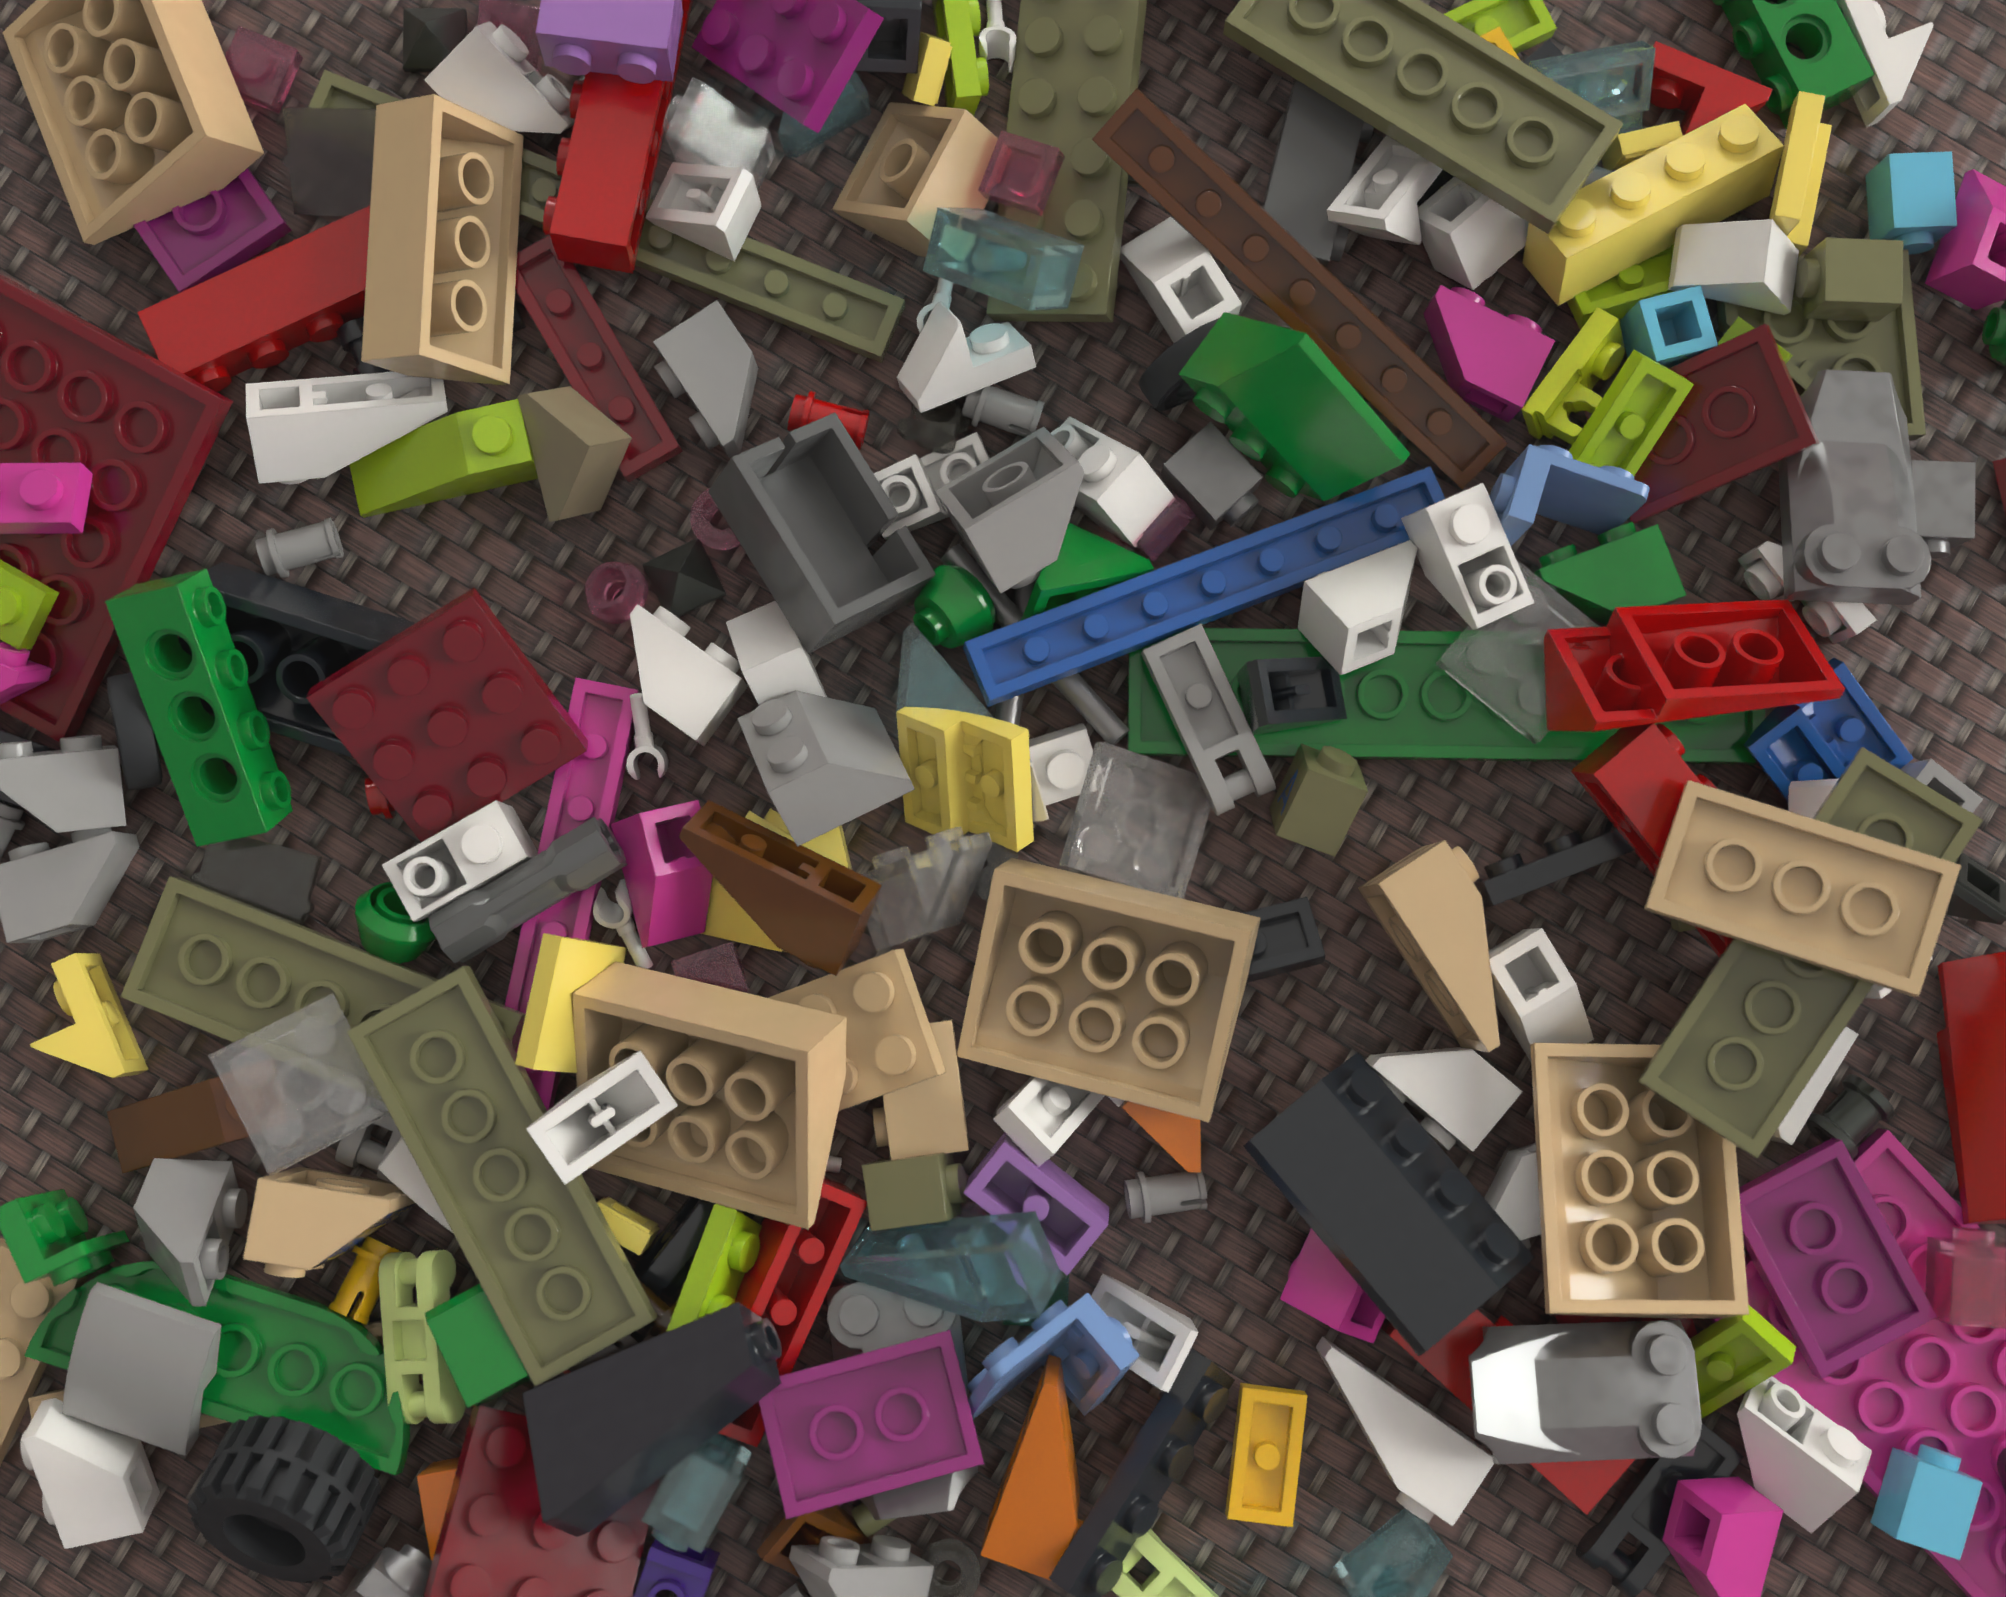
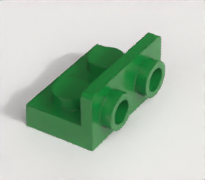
(50, 1240)

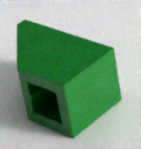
(1621, 572)

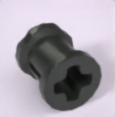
(1851, 1114)

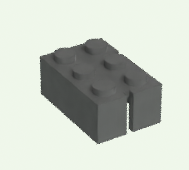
(813, 528)

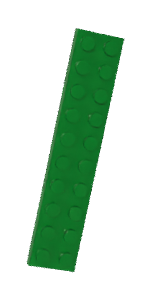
(1406, 711)

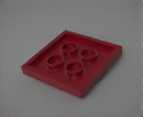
(448, 716)
(496, 1532)

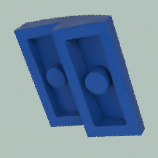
(1823, 736)

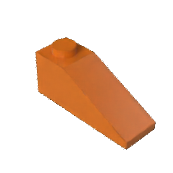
(1040, 1489)

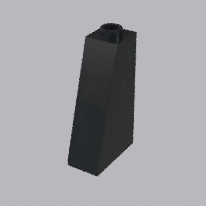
(642, 1411)

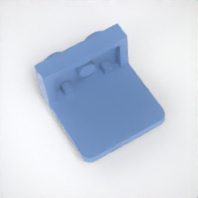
(1558, 487)
(1092, 1353)

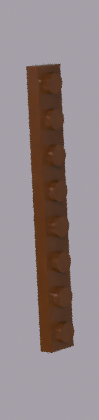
(1298, 288)

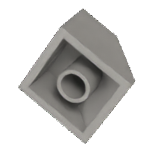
(1015, 508)
(823, 761)

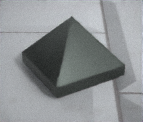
(431, 36)
(684, 578)
(1977, 894)

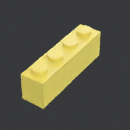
(1642, 204)

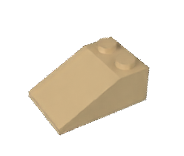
(1441, 933)

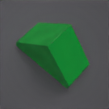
(1082, 568)
(476, 1347)

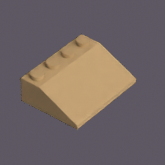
(131, 106)
(1107, 987)
(749, 1080)
(1631, 1193)

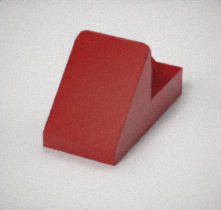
(1700, 88)

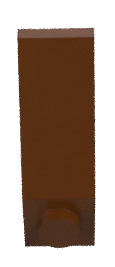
(787, 890)
(175, 1124)

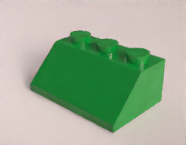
(1289, 408)

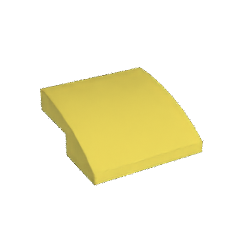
(1801, 169)
(967, 774)
(548, 1026)

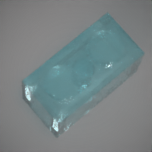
(1003, 258)
(697, 1494)

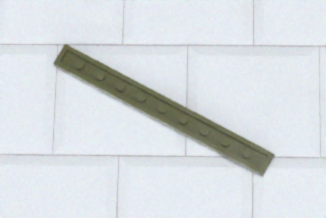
(758, 280)

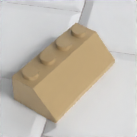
(442, 242)

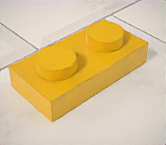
(1266, 1455)

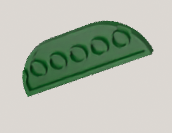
(273, 1359)

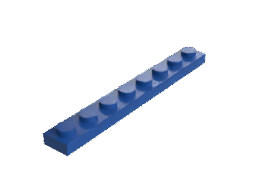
(1195, 589)

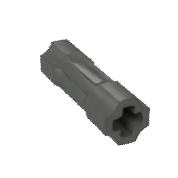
(491, 912)

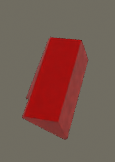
(1682, 665)
(1975, 1081)

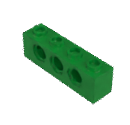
(1832, 59)
(189, 738)

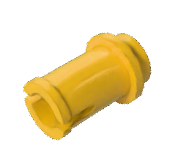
(364, 1279)

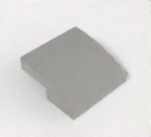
(141, 1368)

